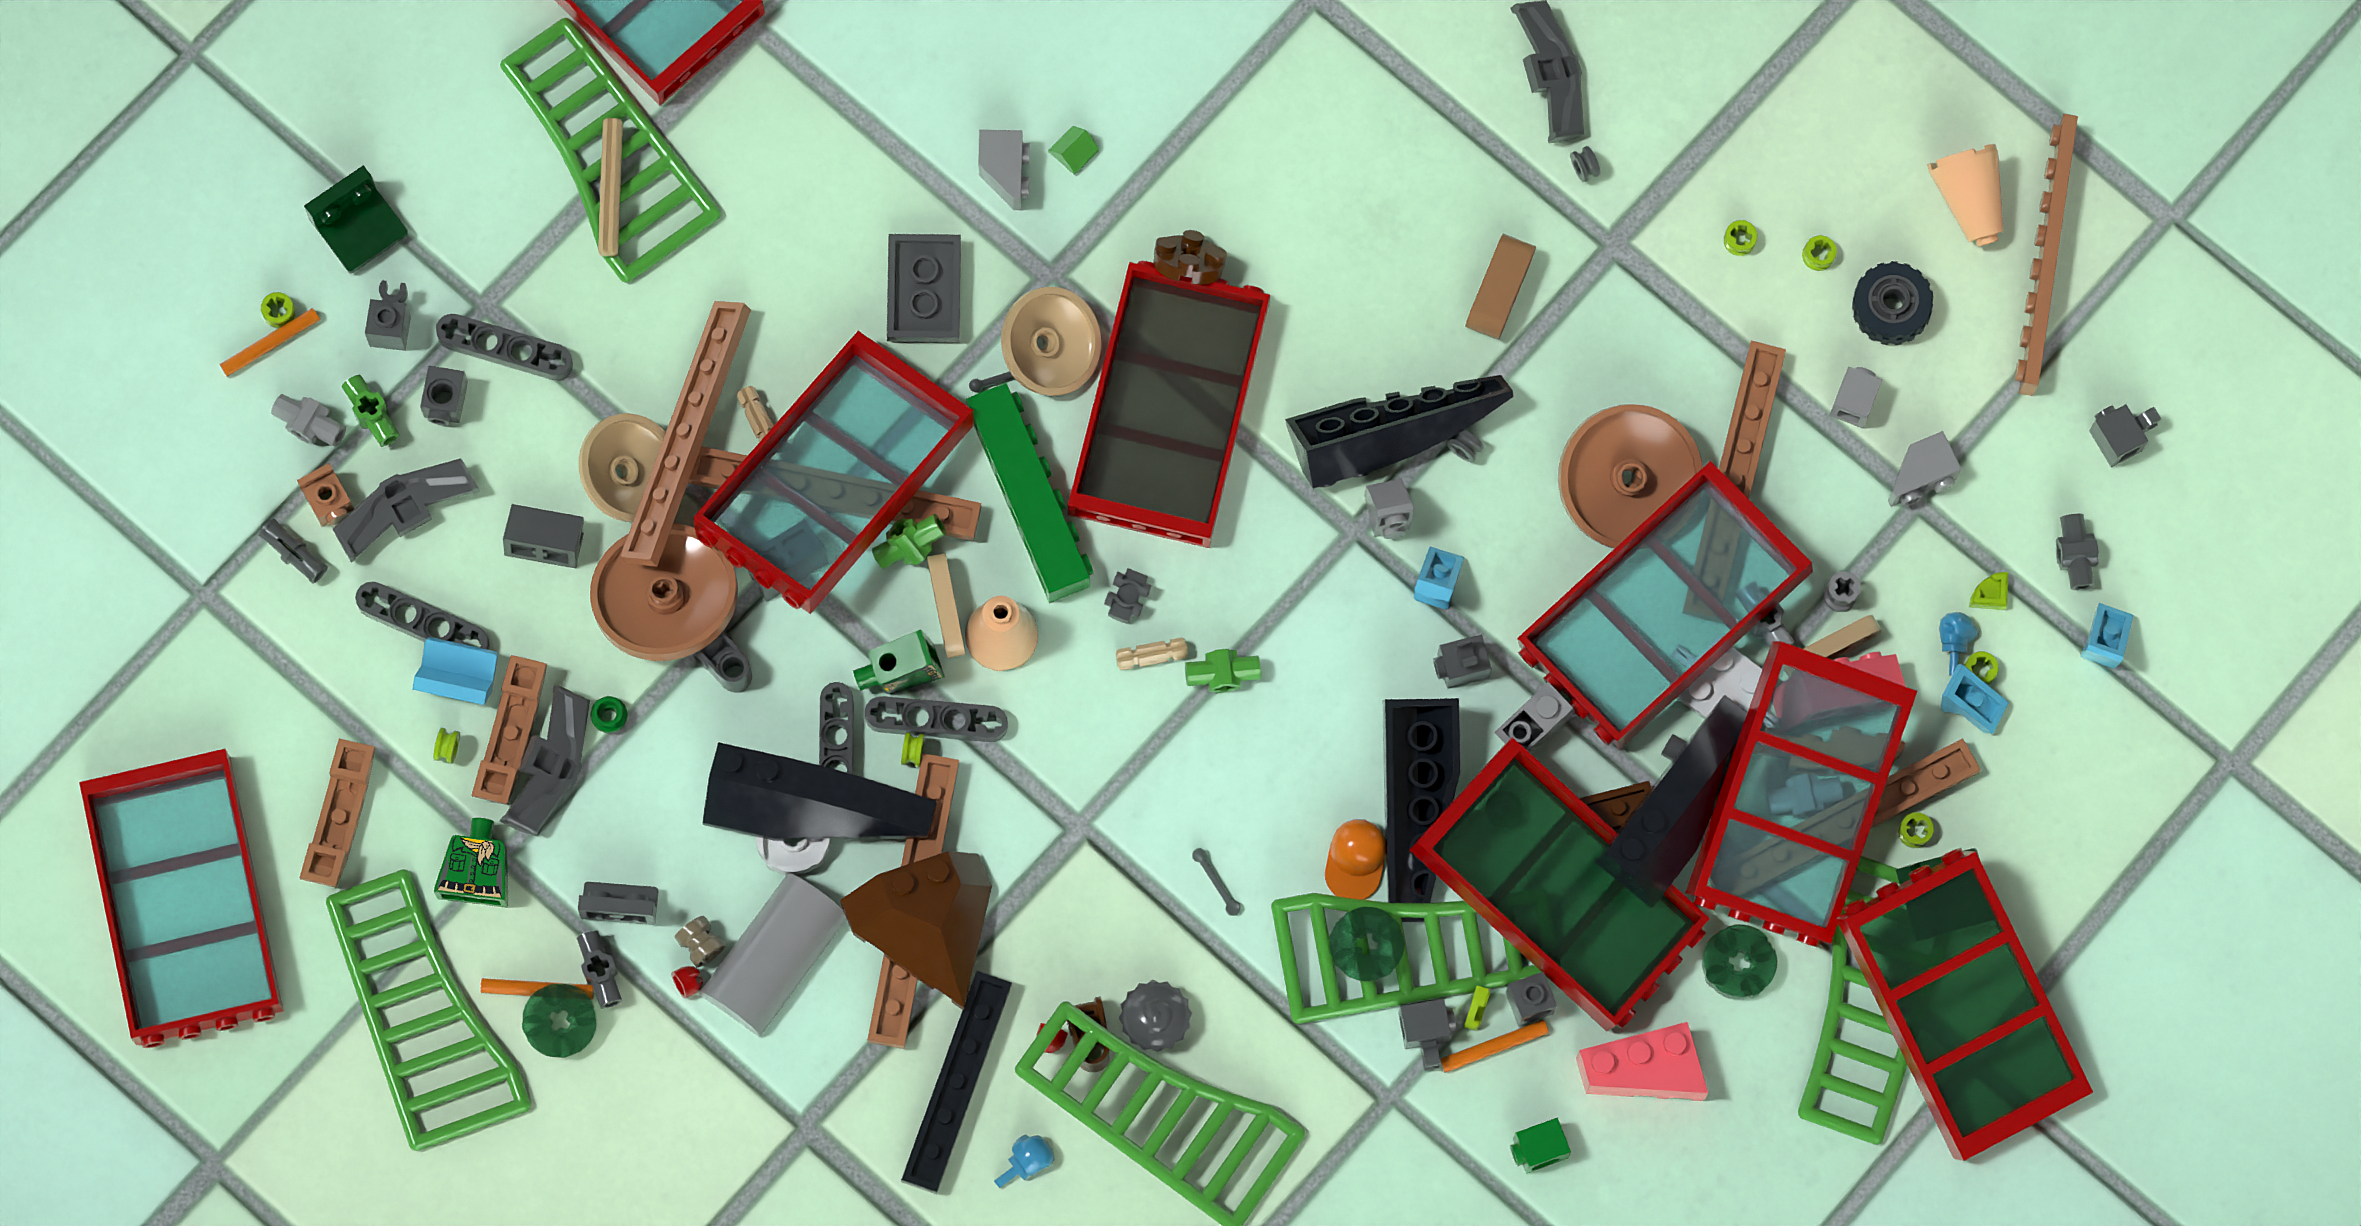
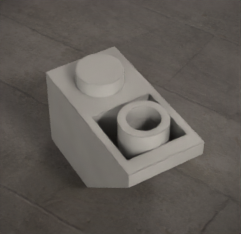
(1001, 164)
(1925, 467)
(1389, 508)
(1537, 719)

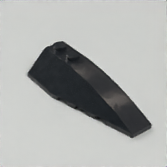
(1365, 437)
(1419, 785)
(798, 799)
(1676, 810)

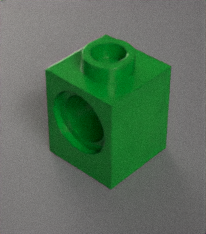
(1540, 1146)

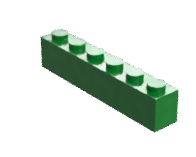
(1028, 492)

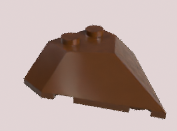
(926, 918)

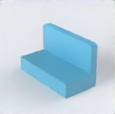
(456, 671)

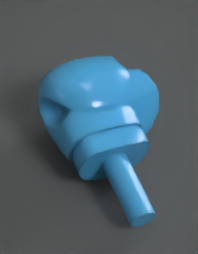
(1955, 633)
(1029, 1157)

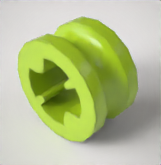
(1750, 234)
(1815, 263)
(275, 298)
(1988, 659)
(446, 745)
(912, 749)
(1916, 819)

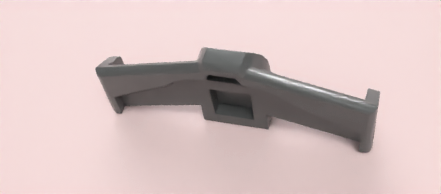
(1552, 69)
(403, 503)
(551, 763)

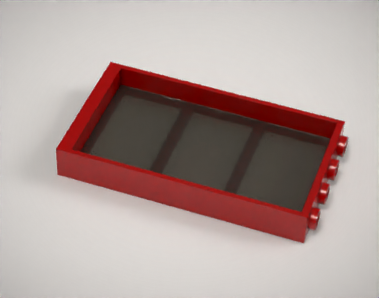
(1168, 405)

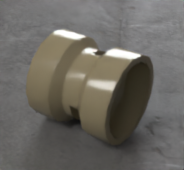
(702, 944)

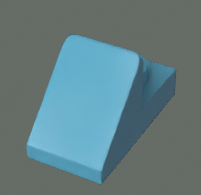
(1438, 578)
(2108, 636)
(1973, 700)

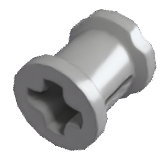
(1843, 602)

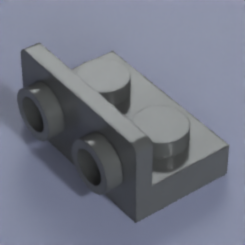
(618, 903)

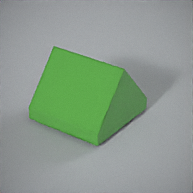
(1074, 149)

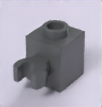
(388, 319)
(2120, 433)
(1462, 661)
(1425, 1027)

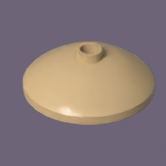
(1068, 336)
(625, 443)

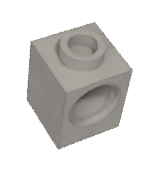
(1856, 396)

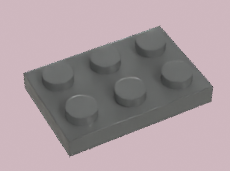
(923, 288)

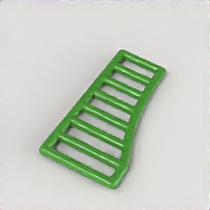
(647, 133)
(1407, 992)
(460, 1009)
(1828, 1043)
(1190, 1089)

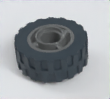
(1888, 324)

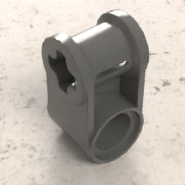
(719, 657)

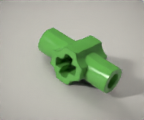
(361, 398)
(909, 541)
(1222, 670)

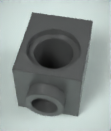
(443, 380)
(1530, 999)

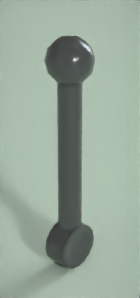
(977, 385)
(1232, 906)

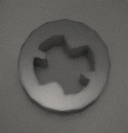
(1585, 164)
(1465, 446)

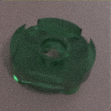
(1757, 951)
(1379, 961)
(538, 1024)

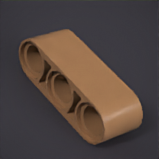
(1500, 286)

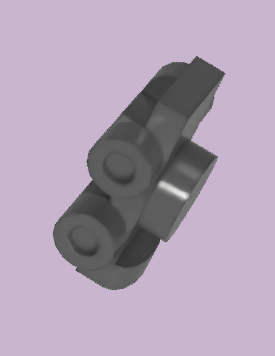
(1125, 602)

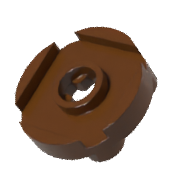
(1189, 257)

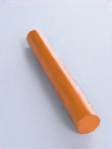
(269, 342)
(523, 988)
(1494, 1046)

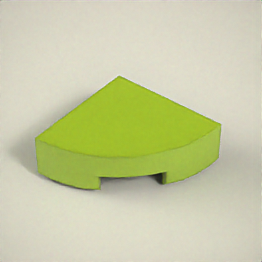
(1991, 593)
(1477, 1008)

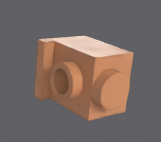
(318, 483)

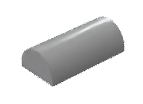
(774, 954)

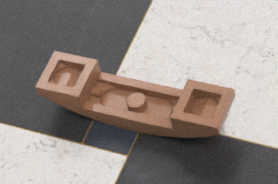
(510, 730)
(339, 813)

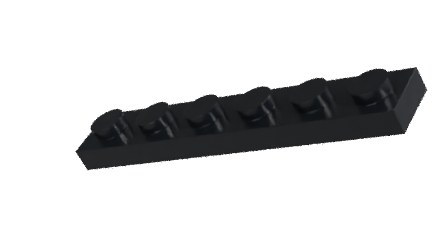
(956, 1082)

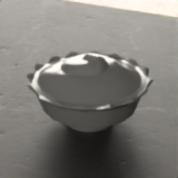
(1155, 1015)

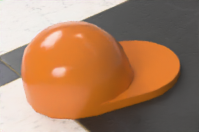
(1355, 859)

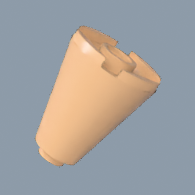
(1972, 191)
(1001, 634)

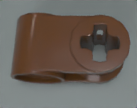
(1096, 1012)

